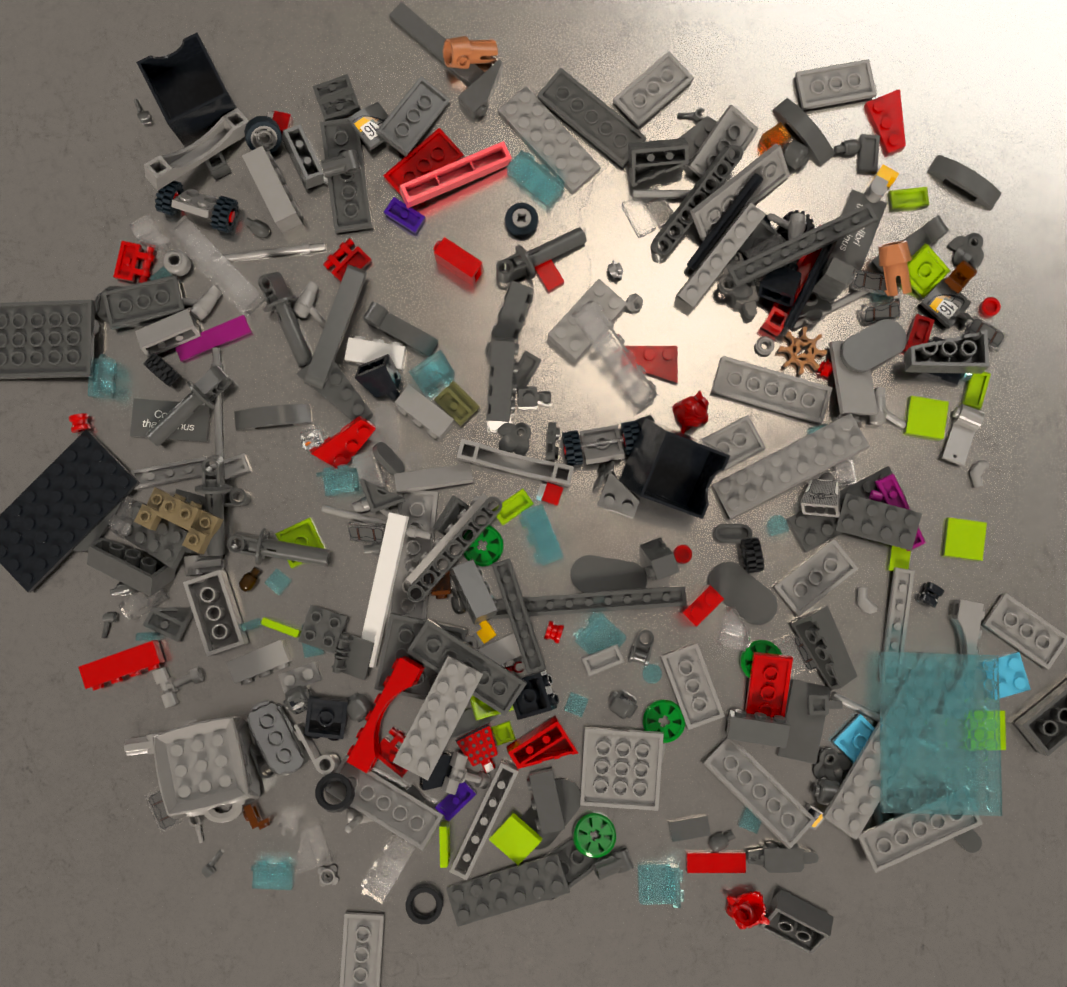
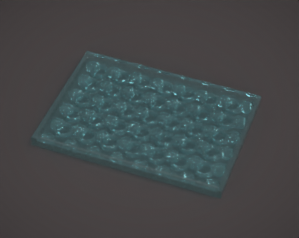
(940, 734)

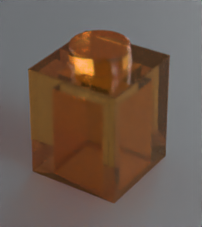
(775, 135)

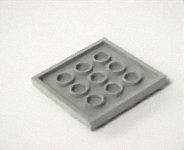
(621, 768)

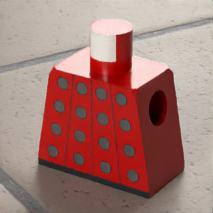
(479, 747)

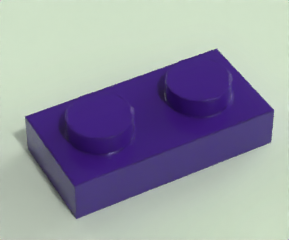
(406, 217)
(453, 804)

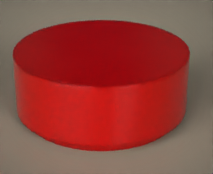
(990, 306)
(682, 554)

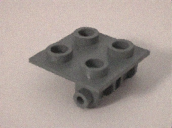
(322, 628)
(353, 656)

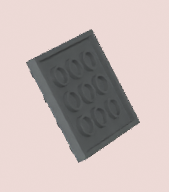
(398, 638)

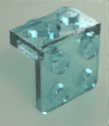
(102, 382)
(599, 634)
(660, 884)

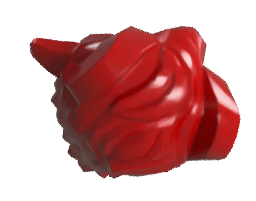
(691, 411)
(747, 910)

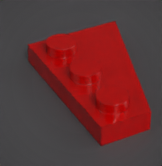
(888, 120)
(658, 361)
(345, 444)

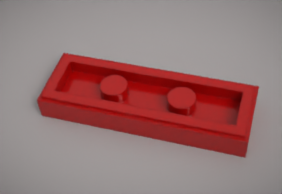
(716, 862)

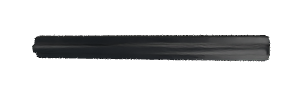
(725, 221)
(809, 285)

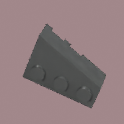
(656, 157)
(659, 560)

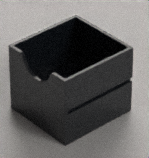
(188, 89)
(673, 468)

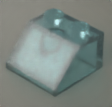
(432, 373)

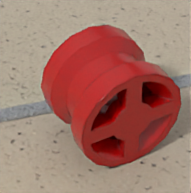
(79, 422)
(554, 632)

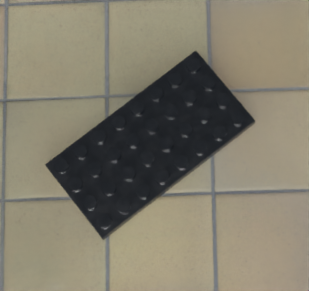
(61, 509)

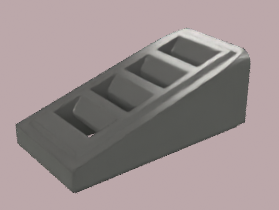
(219, 168)

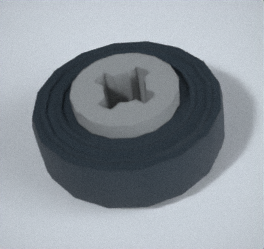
(521, 226)

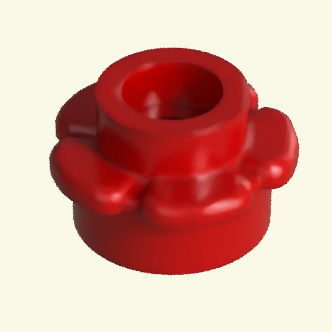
(825, 368)

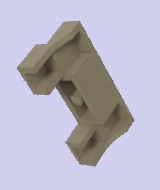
(190, 516)

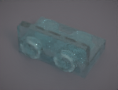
(339, 480)
(272, 876)

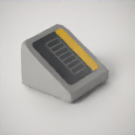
(817, 814)

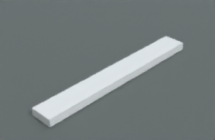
(384, 582)

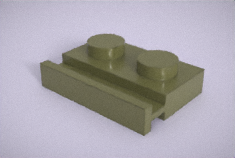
(457, 403)

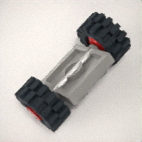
(173, 197)
(600, 443)

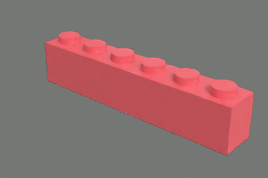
(455, 174)

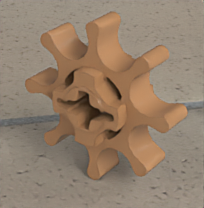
(796, 345)

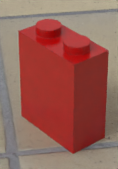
(458, 261)
(700, 606)

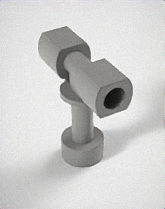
(170, 685)
(460, 774)

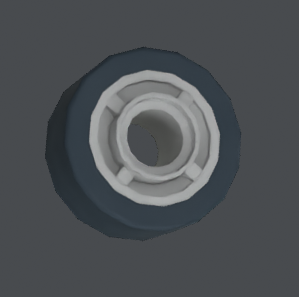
(261, 125)

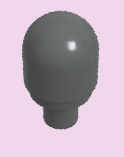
(848, 147)
(257, 227)
(375, 548)
(122, 590)
(457, 603)
(721, 841)

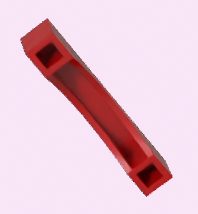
(778, 314)
(367, 748)

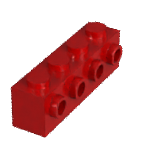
(121, 664)

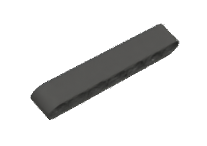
(700, 190)
(335, 327)
(452, 559)

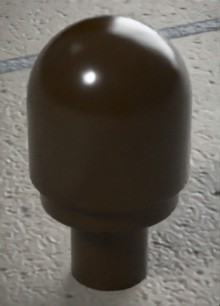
(249, 580)

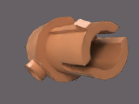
(462, 52)
(895, 259)

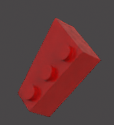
(541, 744)

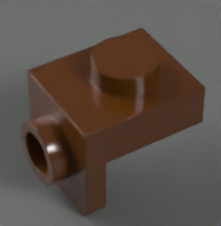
(960, 276)
(442, 588)
(253, 816)

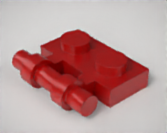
(355, 258)
(128, 262)
(389, 751)

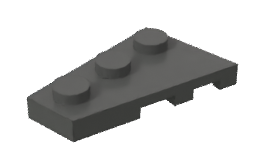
(697, 135)

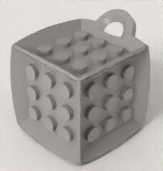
(206, 768)

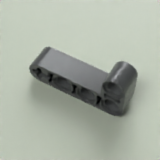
(927, 234)
(400, 330)

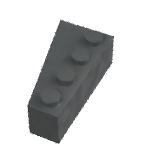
(834, 279)
(341, 394)
(825, 646)

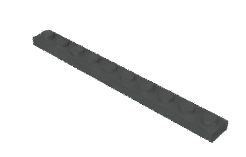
(600, 601)

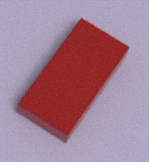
(549, 275)

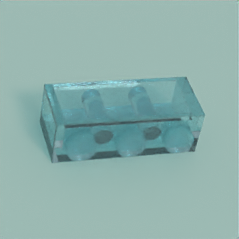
(536, 178)
(541, 535)

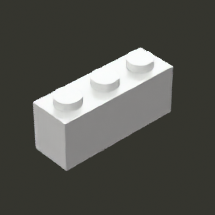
(362, 351)

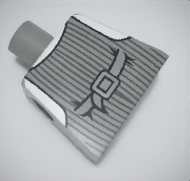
(822, 497)

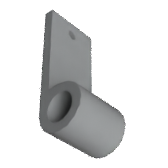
(965, 424)
(324, 764)

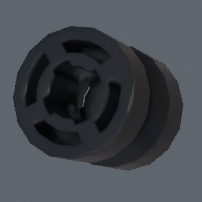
(931, 594)

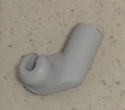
(864, 603)

